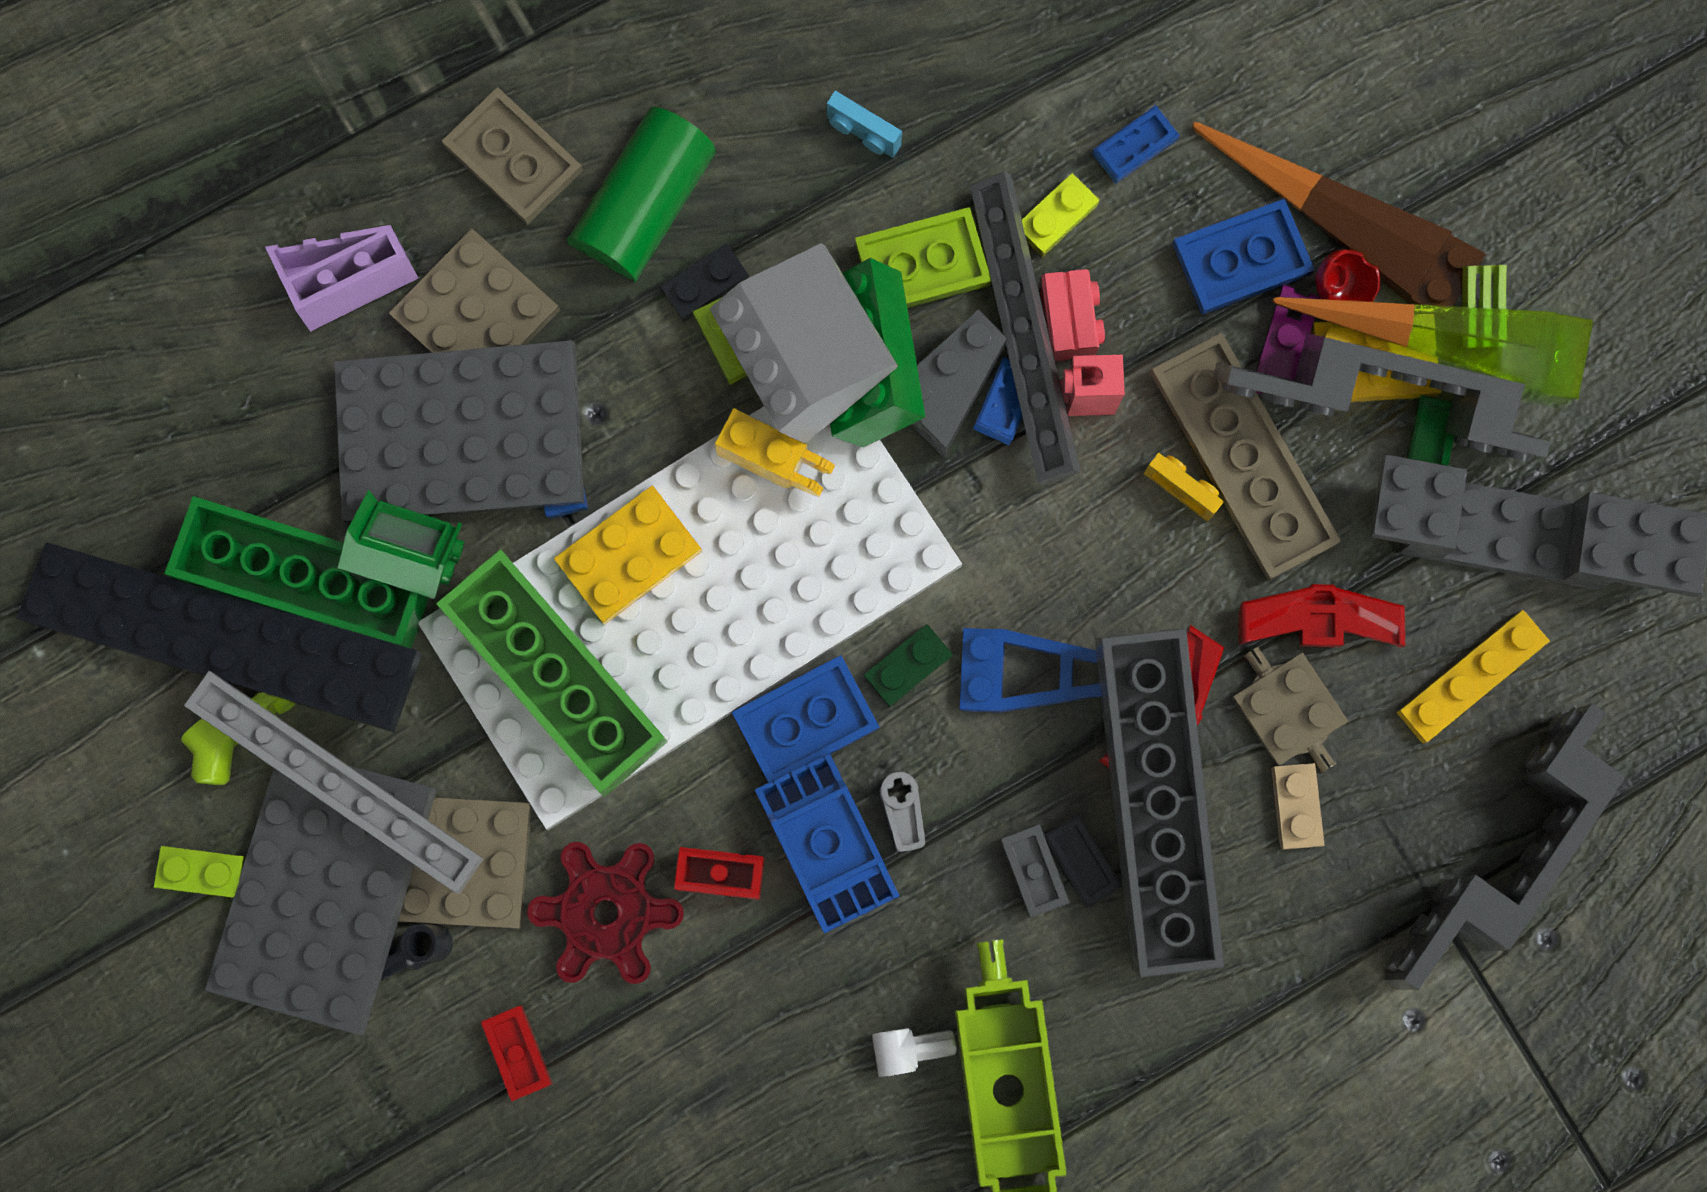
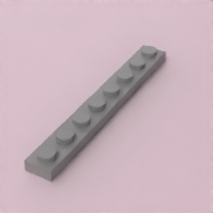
(334, 782)

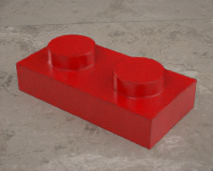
(516, 1053)

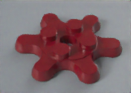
(576, 907)

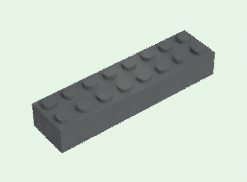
(1159, 802)

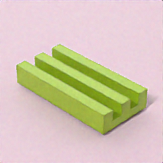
(1499, 275)

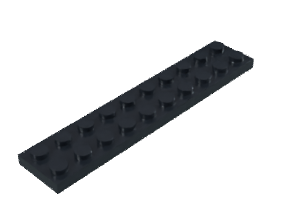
(222, 635)

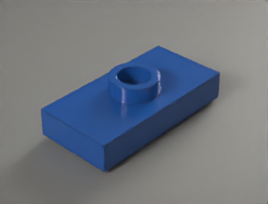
(1135, 144)
(1001, 408)

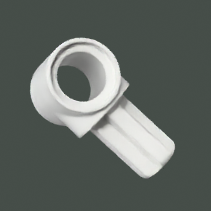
(900, 1051)

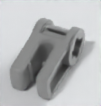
(905, 817)

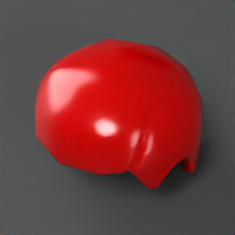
(1347, 277)

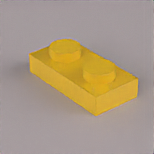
(1172, 477)

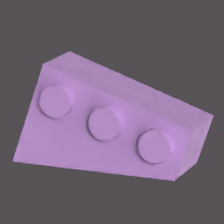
(341, 273)

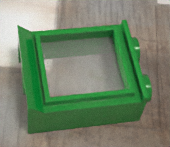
(401, 547)

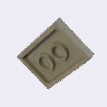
(512, 155)

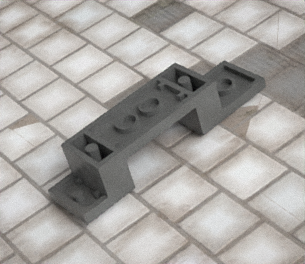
(1327, 373)
(1536, 536)
(1497, 917)

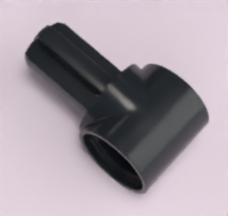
(410, 950)

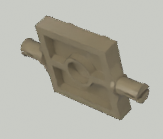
(1290, 709)

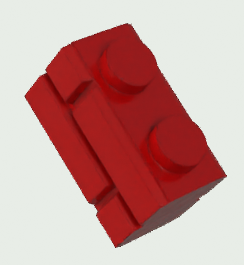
(719, 873)

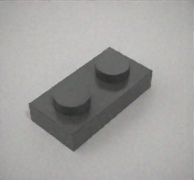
(1034, 871)

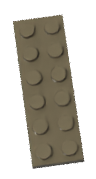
(1245, 460)

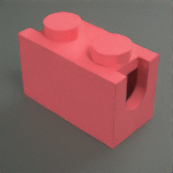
(1093, 385)

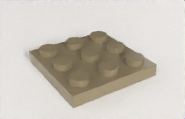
(474, 302)
(497, 888)

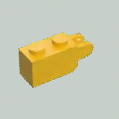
(769, 453)

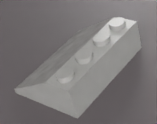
(803, 341)

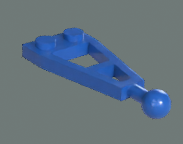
(984, 671)

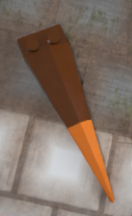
(1411, 253)

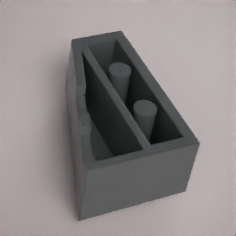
(955, 377)

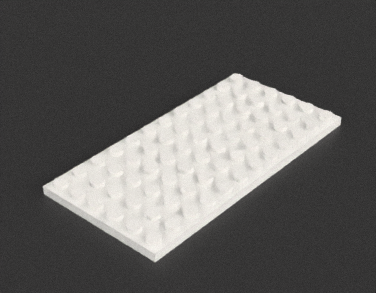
(763, 599)

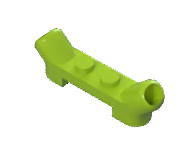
(214, 749)

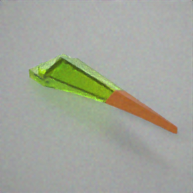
(1521, 346)

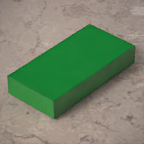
(1428, 438)

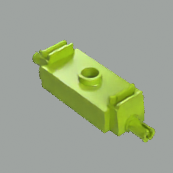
(1000, 1043)

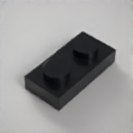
(704, 282)

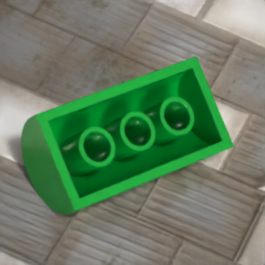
(643, 193)

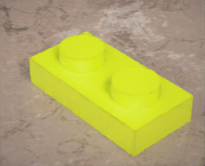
(1058, 214)

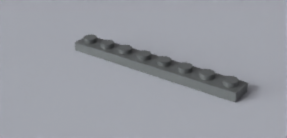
(1025, 329)

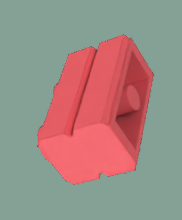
(1070, 314)

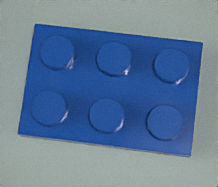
(1243, 256)
(805, 719)

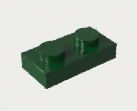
(908, 665)

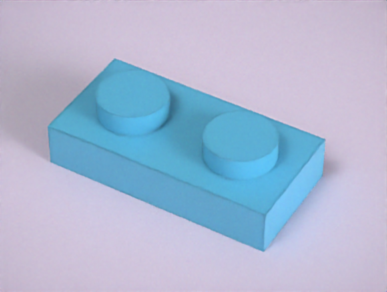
(875, 132)

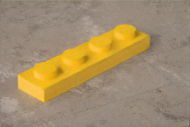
(1473, 676)

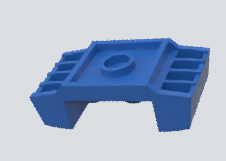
(827, 843)

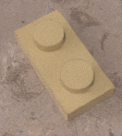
(1297, 806)

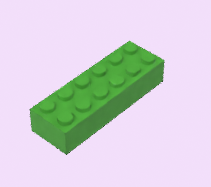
(552, 673)

